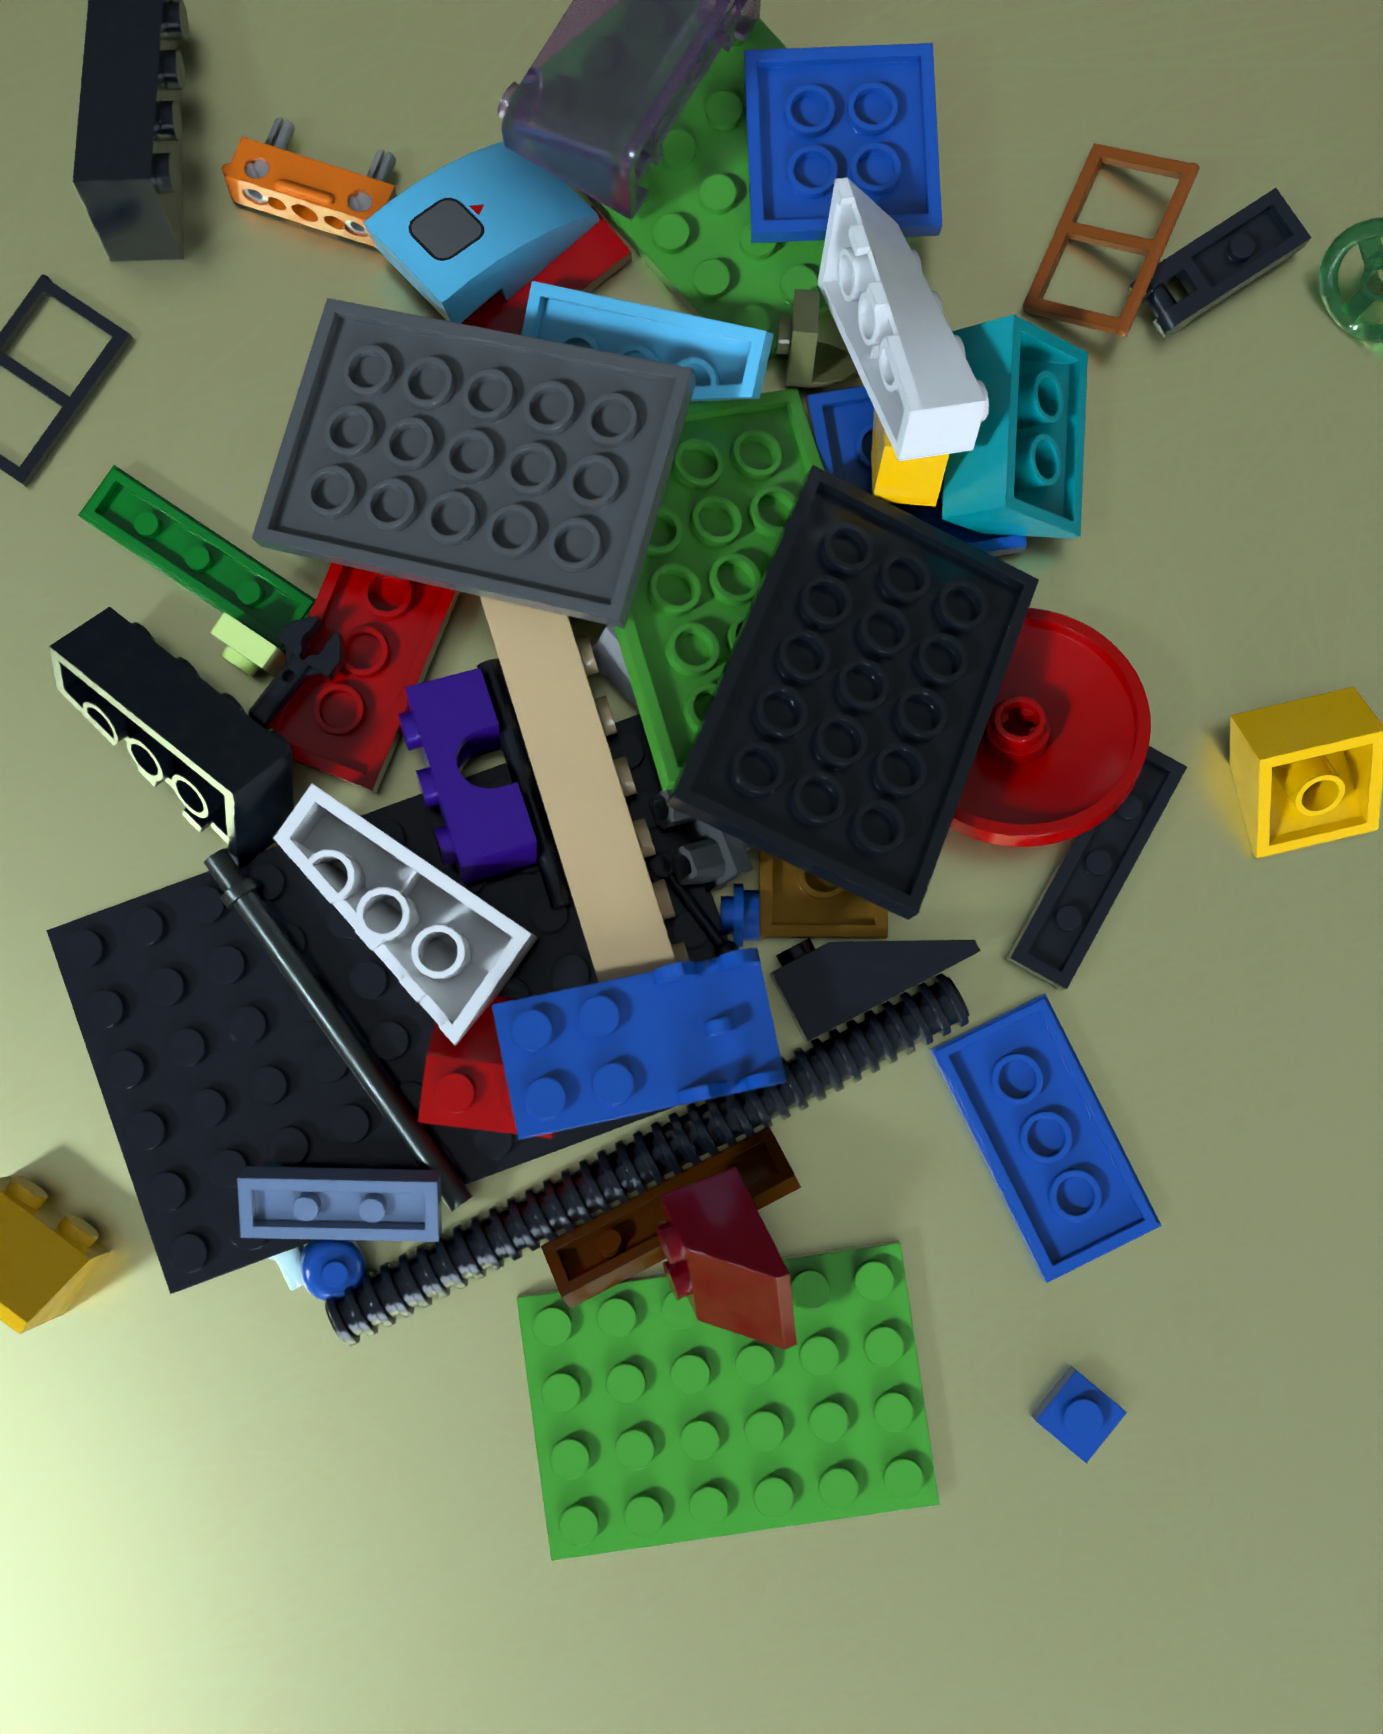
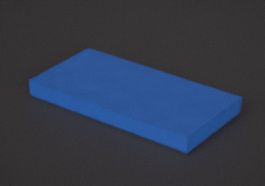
(1045, 1138)

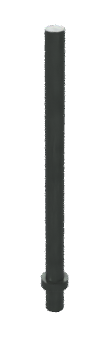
(242, 894)

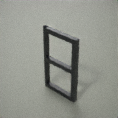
(70, 405)

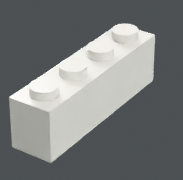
(897, 331)
(421, 923)

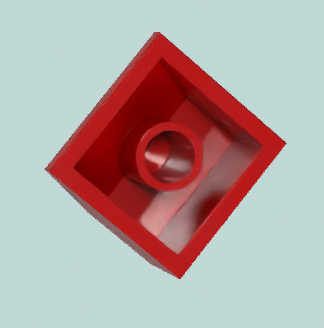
(468, 1080)

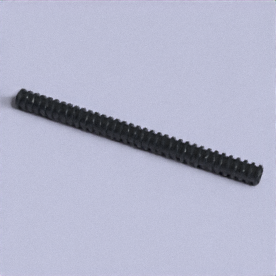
(642, 1162)

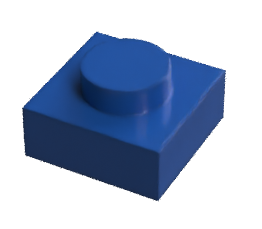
(1078, 1414)

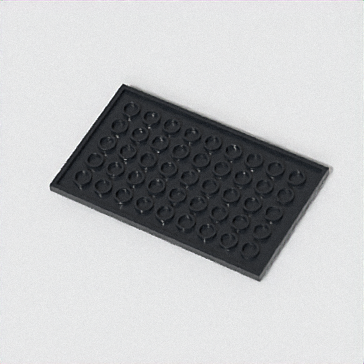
(227, 1069)

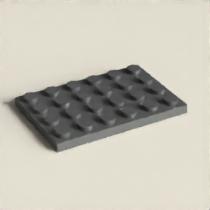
(476, 460)

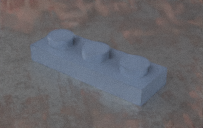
(340, 1204)

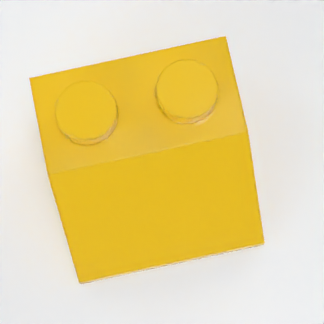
(1307, 770)
(41, 1256)

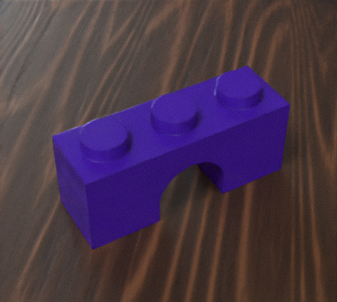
(483, 827)

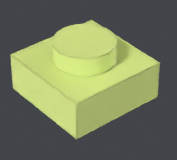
(246, 648)

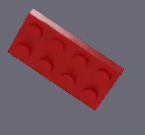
(389, 643)

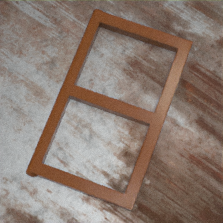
(1070, 229)

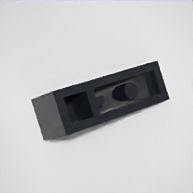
(848, 978)

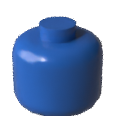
(331, 1267)

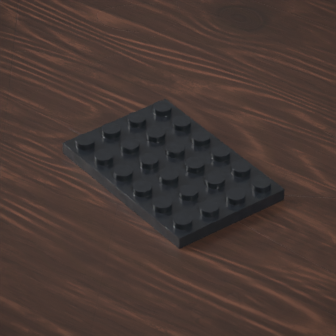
(856, 694)

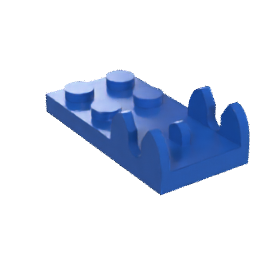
(638, 1043)

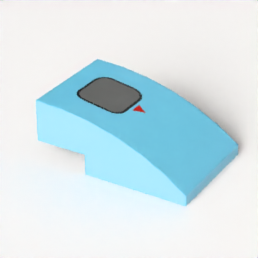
(479, 229)

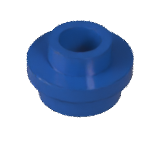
(741, 914)

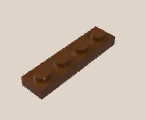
(627, 1239)

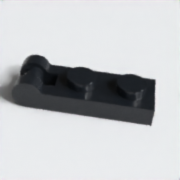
(1224, 261)

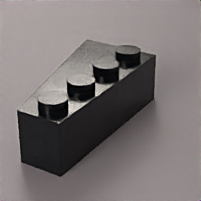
(132, 127)
(179, 731)

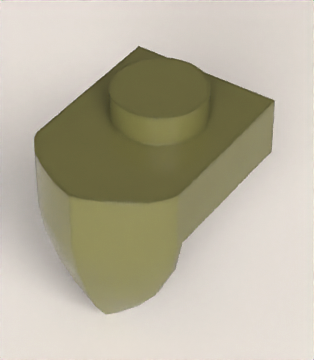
(808, 361)

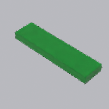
(195, 556)

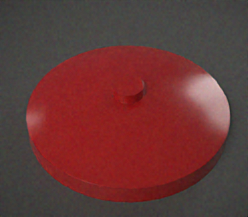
(1058, 739)

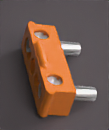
(305, 188)

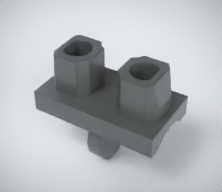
(710, 857)

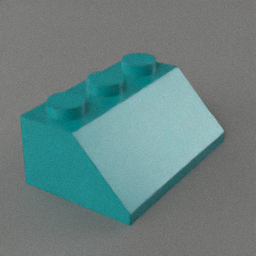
(1031, 444)

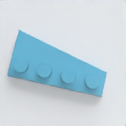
(723, 355)

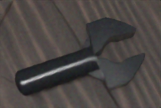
(298, 667)

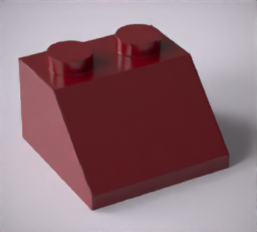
(726, 1260)

